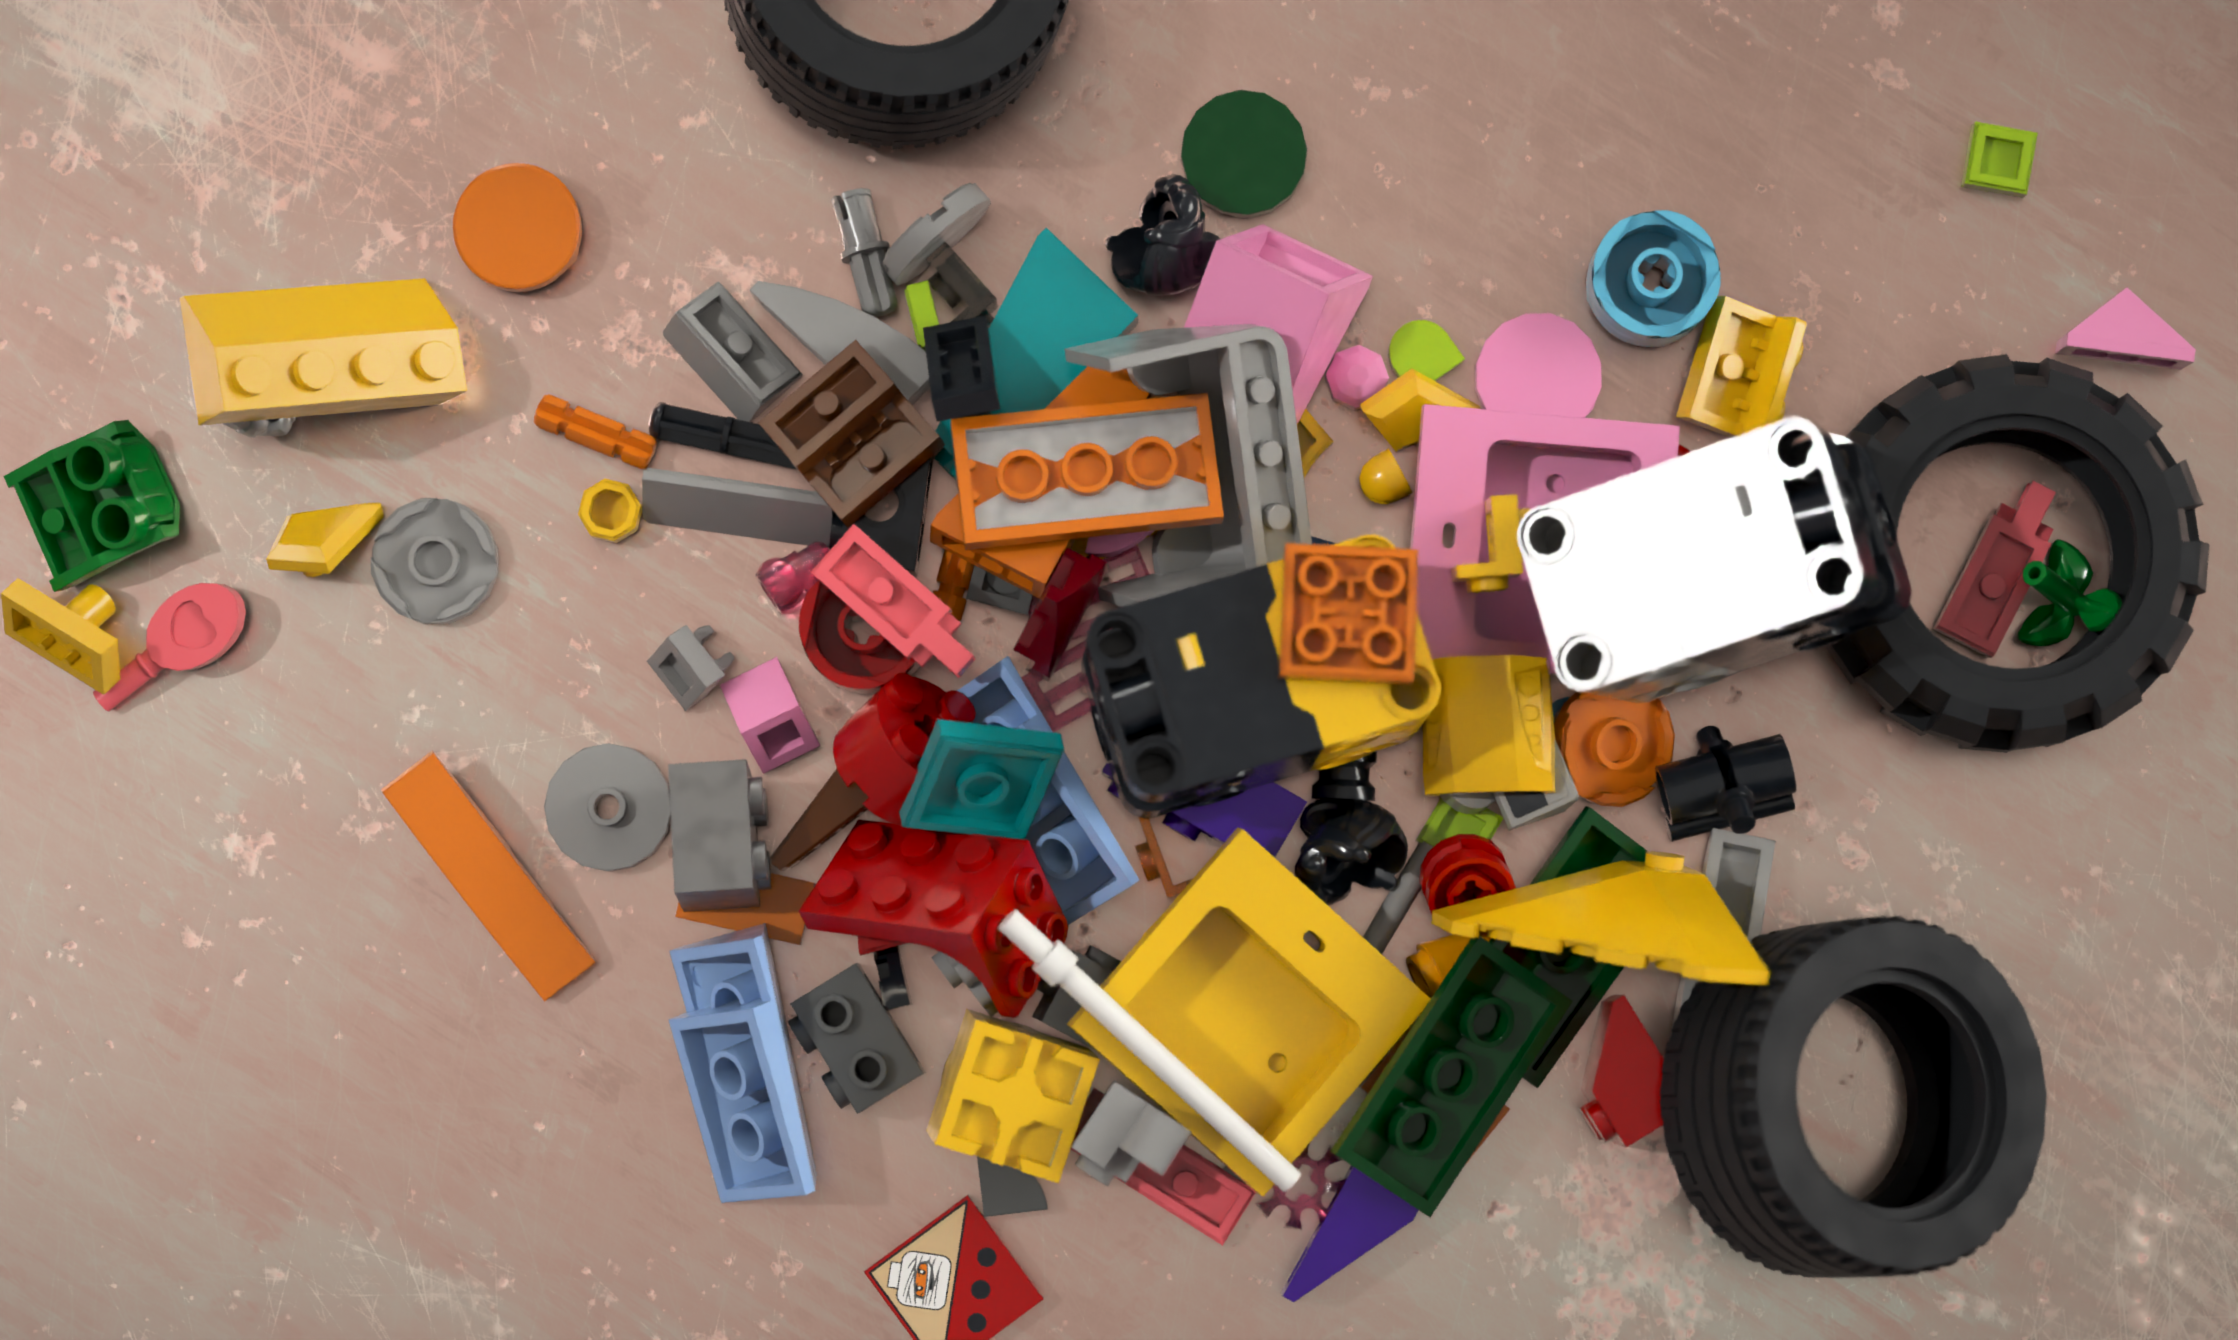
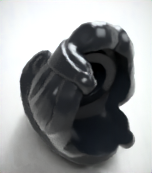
(1170, 246)
(1348, 845)

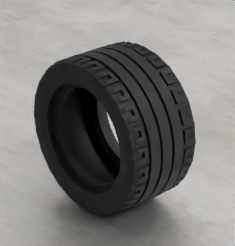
(889, 90)
(1969, 1092)

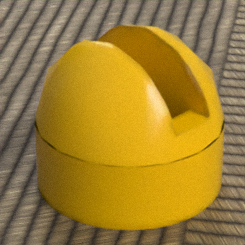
(1383, 479)

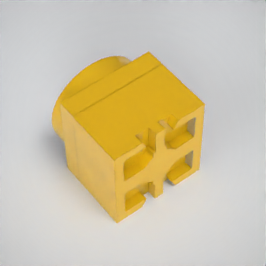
(1012, 1095)

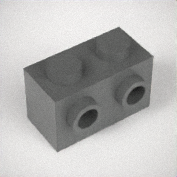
(855, 1039)

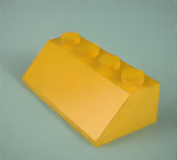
(320, 350)

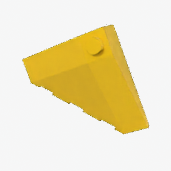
(1621, 917)

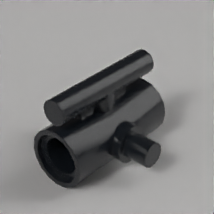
(1726, 785)

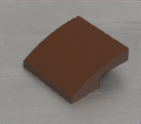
(851, 433)

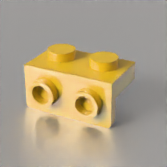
(1741, 368)
(1503, 548)

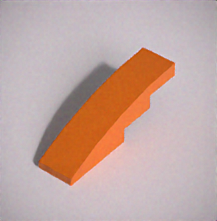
(488, 875)

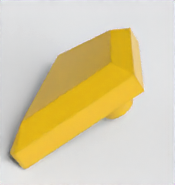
(1399, 405)
(321, 538)

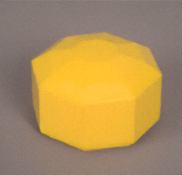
(610, 510)

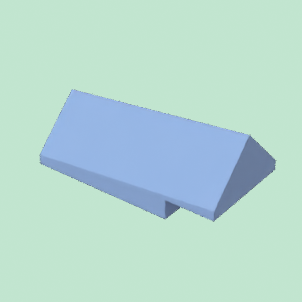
(1068, 829)
(742, 1067)

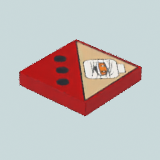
(954, 1279)

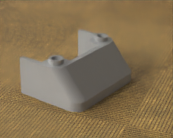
(1254, 443)

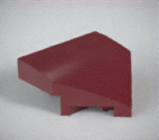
(1060, 611)

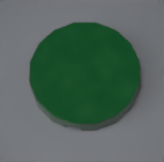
(1244, 153)

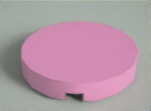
(1539, 368)

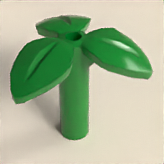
(2063, 584)

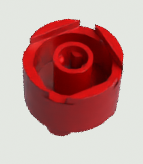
(836, 650)
(888, 737)

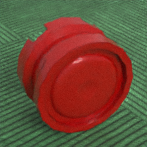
(1463, 871)

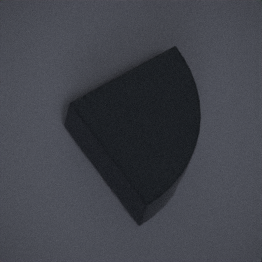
(892, 978)

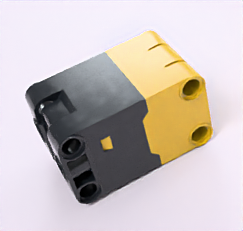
(1197, 703)

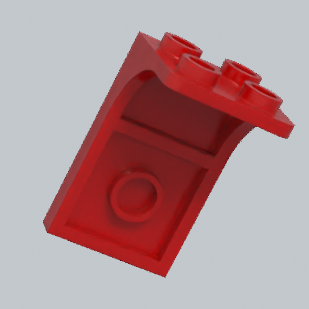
(941, 895)

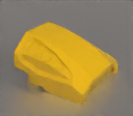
(1490, 726)

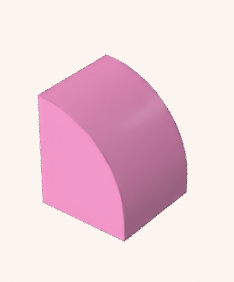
(769, 715)

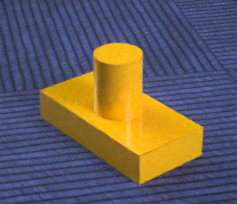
(67, 633)

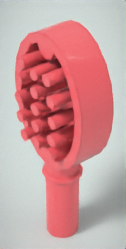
(182, 635)

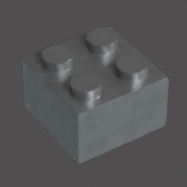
(716, 835)

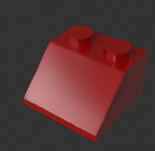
(1622, 1076)

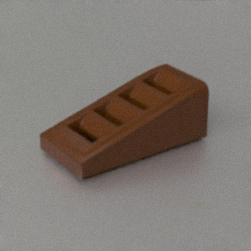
(825, 816)

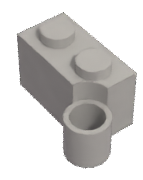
(1125, 1133)

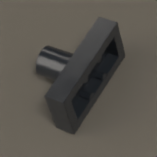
(961, 369)

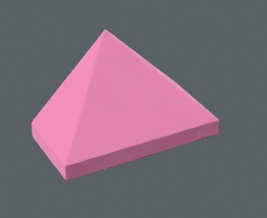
(2127, 333)

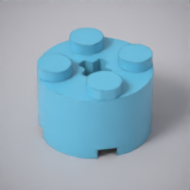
(1689, 269)

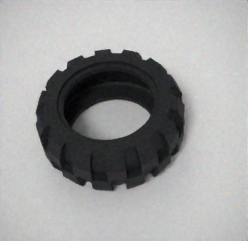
(2150, 533)

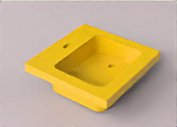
(1254, 1006)

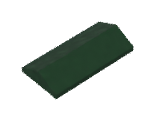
(1586, 845)
(1451, 1075)

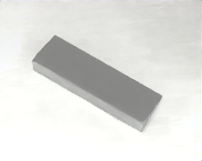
(735, 507)

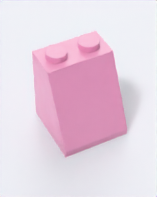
(1288, 288)

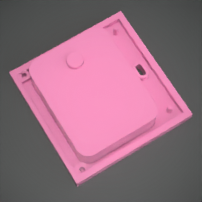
(1493, 453)

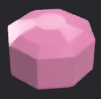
(1355, 376)

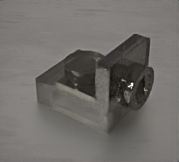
(958, 284)

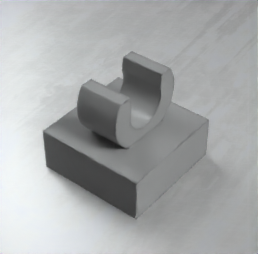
(687, 666)

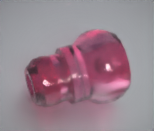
(790, 577)

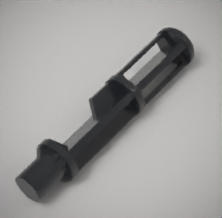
(715, 433)

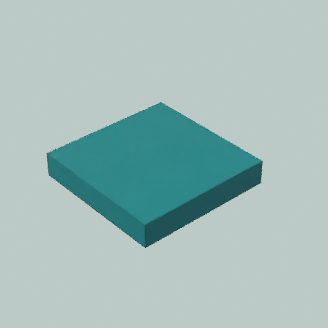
(981, 779)

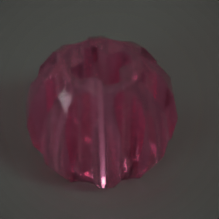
(1302, 1199)

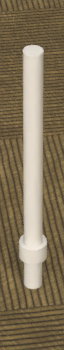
(1058, 965)

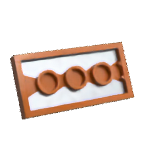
(1086, 471)

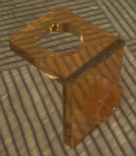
(1153, 861)

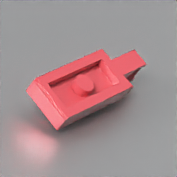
(1993, 576)
(892, 601)

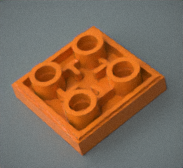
(1348, 613)

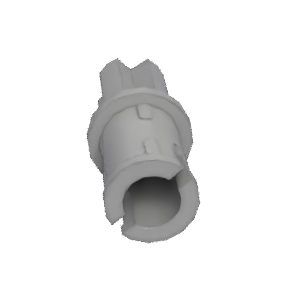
(865, 251)

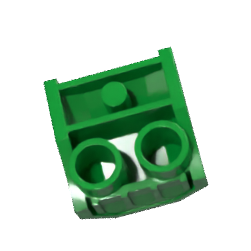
(96, 501)

